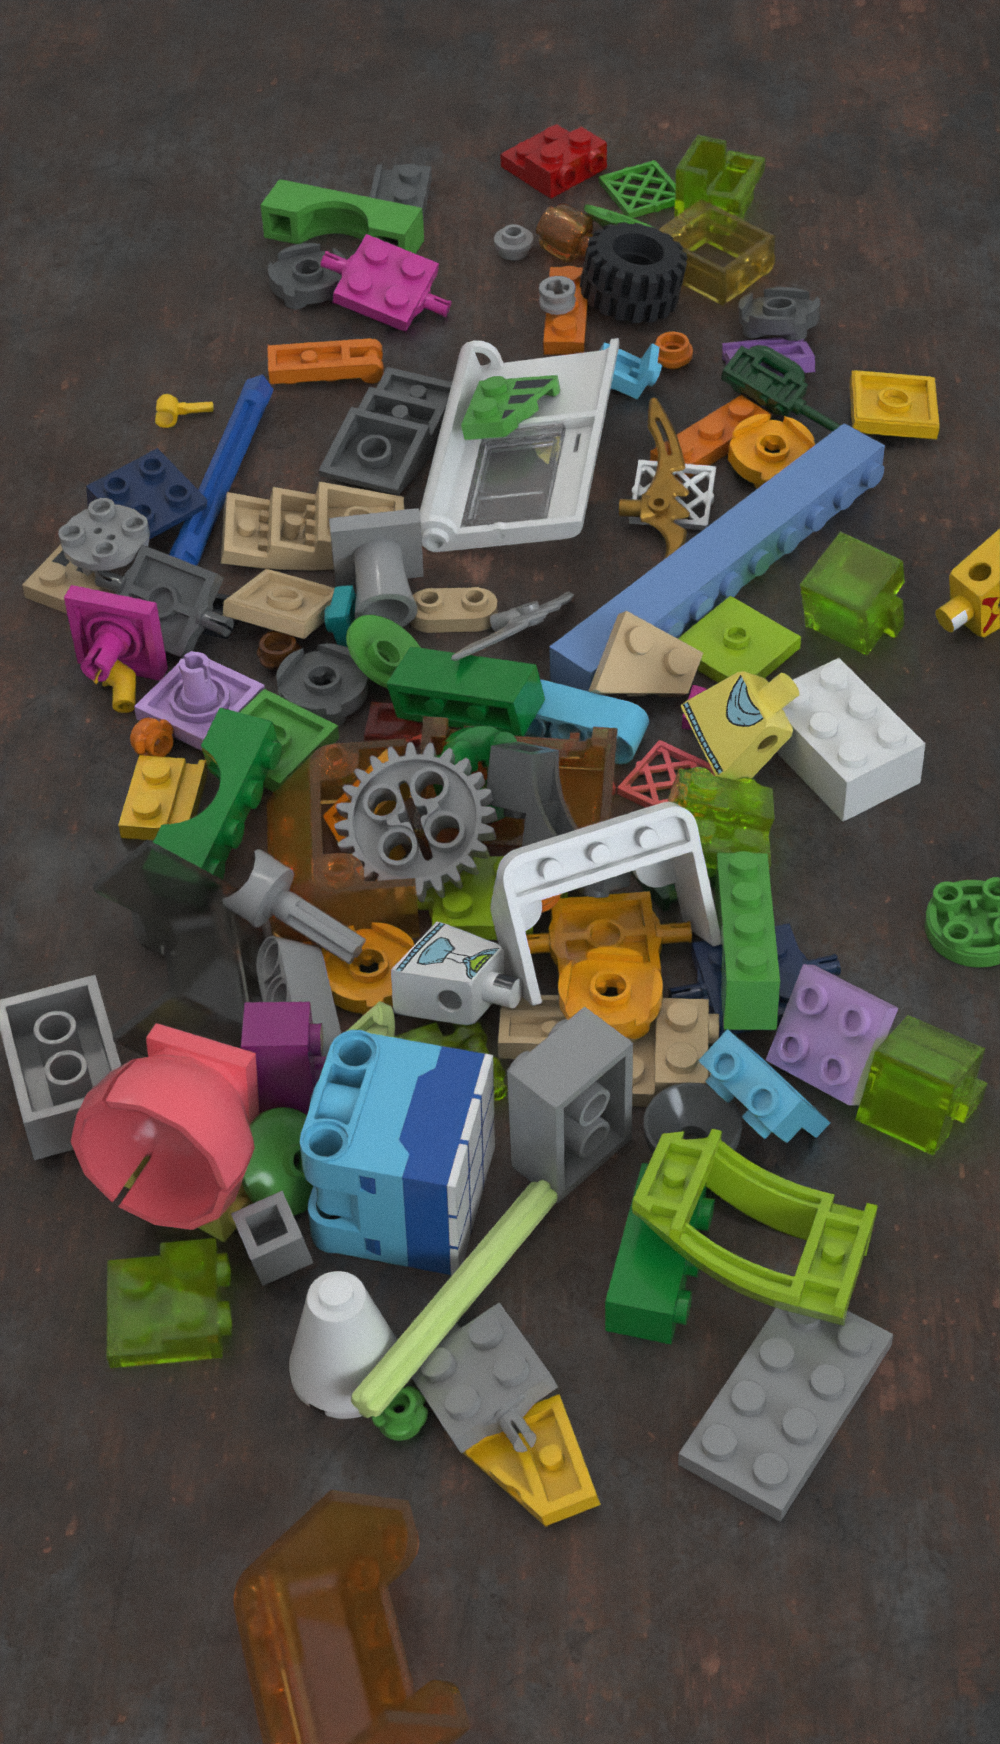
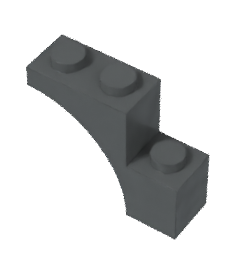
(528, 787)

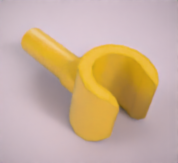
(169, 408)

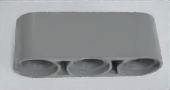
(298, 973)

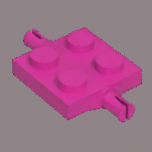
(386, 283)

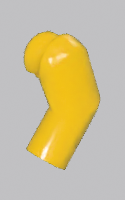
(124, 687)

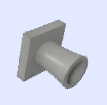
(379, 557)

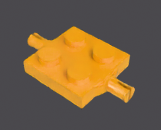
(614, 920)

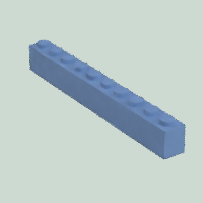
(730, 549)

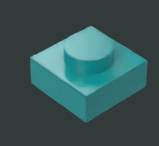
(340, 613)

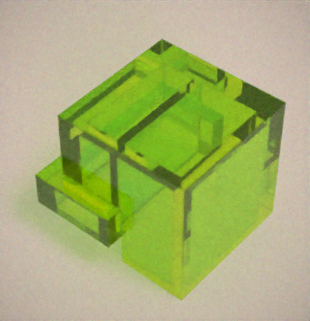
(717, 176)
(853, 594)
(921, 1084)

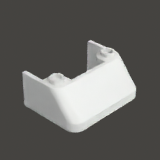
(653, 842)

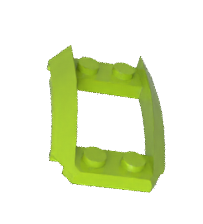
(833, 1232)

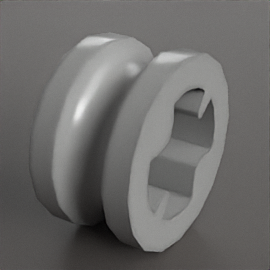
(557, 295)

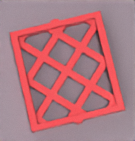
(643, 768)

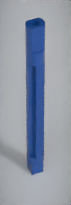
(223, 468)

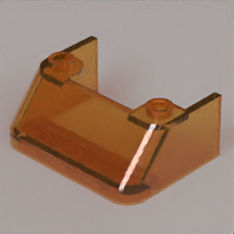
(334, 879)

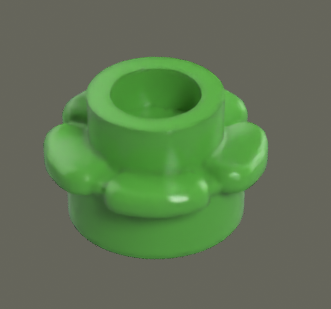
(405, 1424)

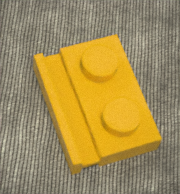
(160, 794)

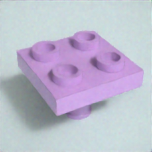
(193, 695)
(831, 1034)

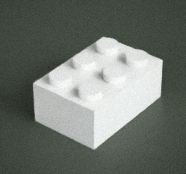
(849, 742)

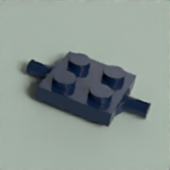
(709, 970)

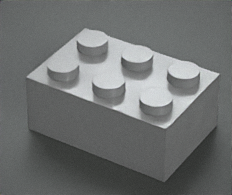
(56, 1054)
(570, 1102)

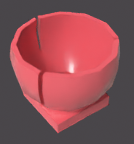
(185, 1111)

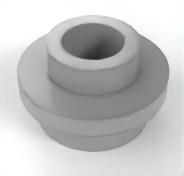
(513, 242)

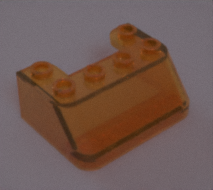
(326, 1633)

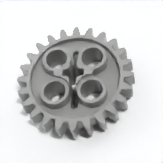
(458, 806)

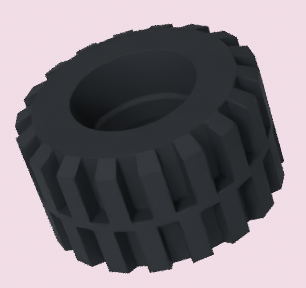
(633, 272)

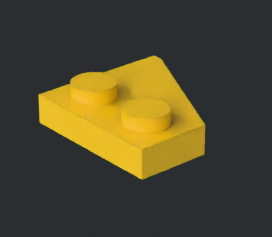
(548, 1477)

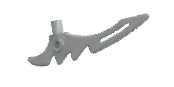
(513, 621)

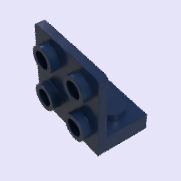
(153, 489)

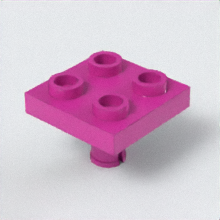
(115, 628)

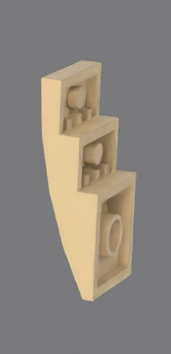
(293, 525)

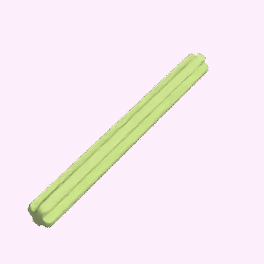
(453, 1300)

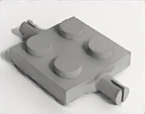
(484, 1381)

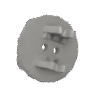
(104, 536)

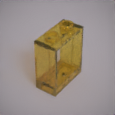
(729, 233)

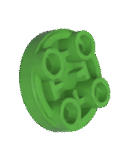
(965, 922)

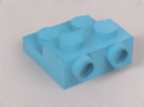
(769, 1098)

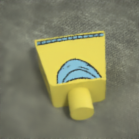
(741, 722)

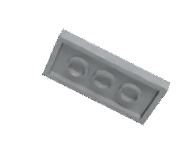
(784, 1407)

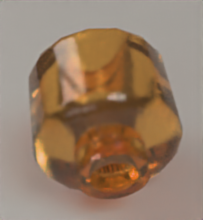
(564, 232)

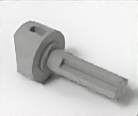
(269, 895)

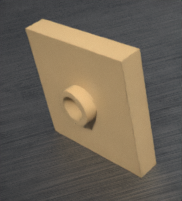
(280, 603)

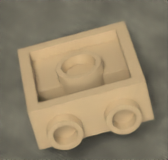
(672, 1048)

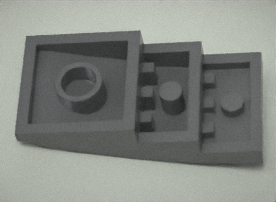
(389, 433)

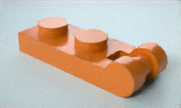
(326, 361)

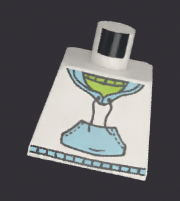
(452, 977)

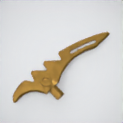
(658, 503)

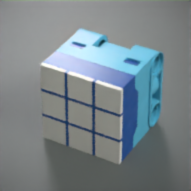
(398, 1150)

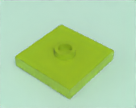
(740, 640)

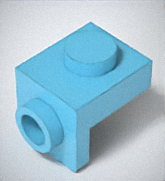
(635, 373)

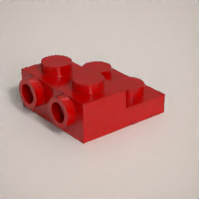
(556, 159)

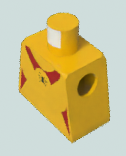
(975, 591)

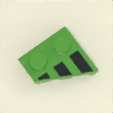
(504, 403)

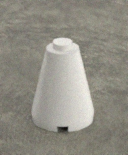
(337, 1343)

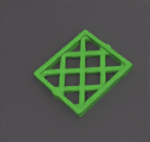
(608, 182)

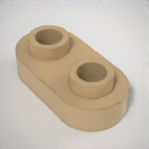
(454, 609)

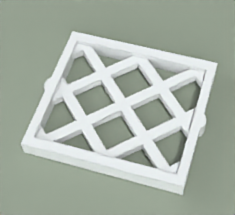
(707, 498)

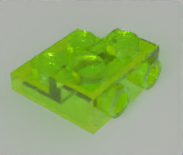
(727, 812)
(168, 1305)

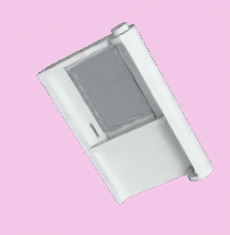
(534, 478)

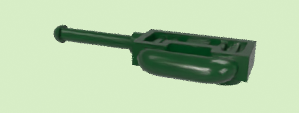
(769, 389)

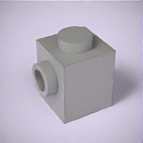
(272, 1238)

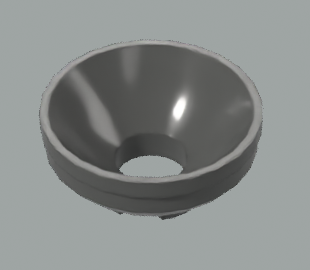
(694, 1110)

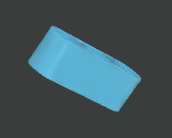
(579, 711)

